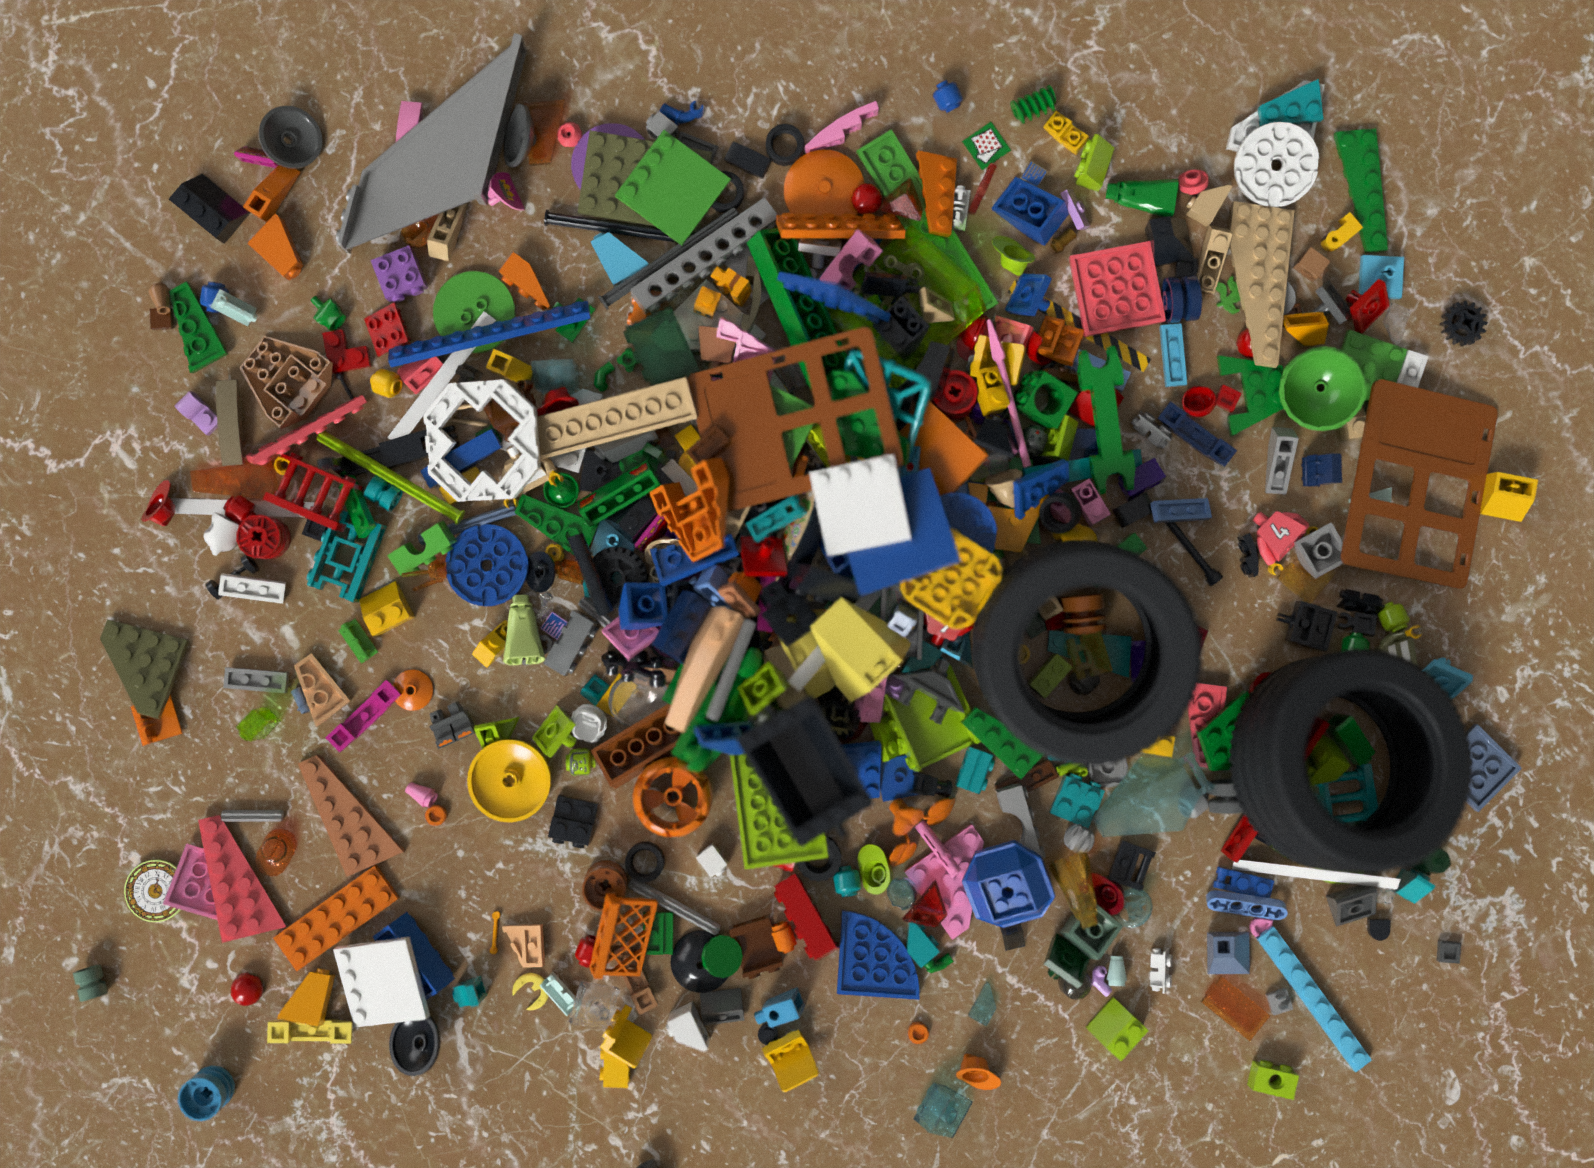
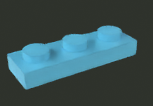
(1173, 355)

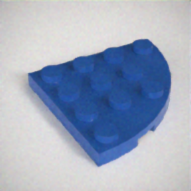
(833, 296)
(873, 960)

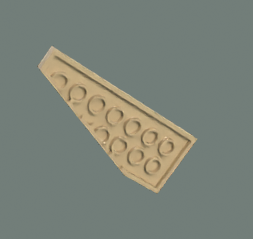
(1261, 264)

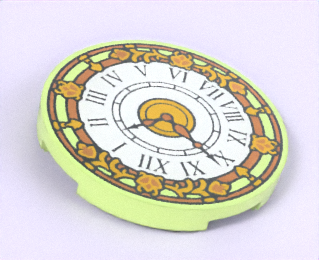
(147, 890)

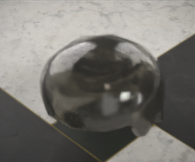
(1074, 993)

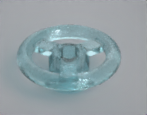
(1139, 915)

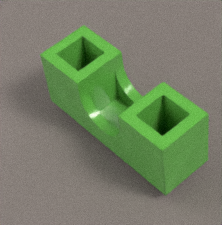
(437, 540)

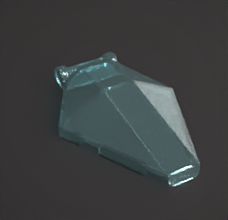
(1152, 798)

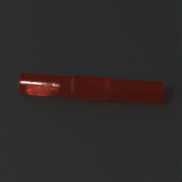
(982, 188)

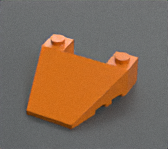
(700, 517)

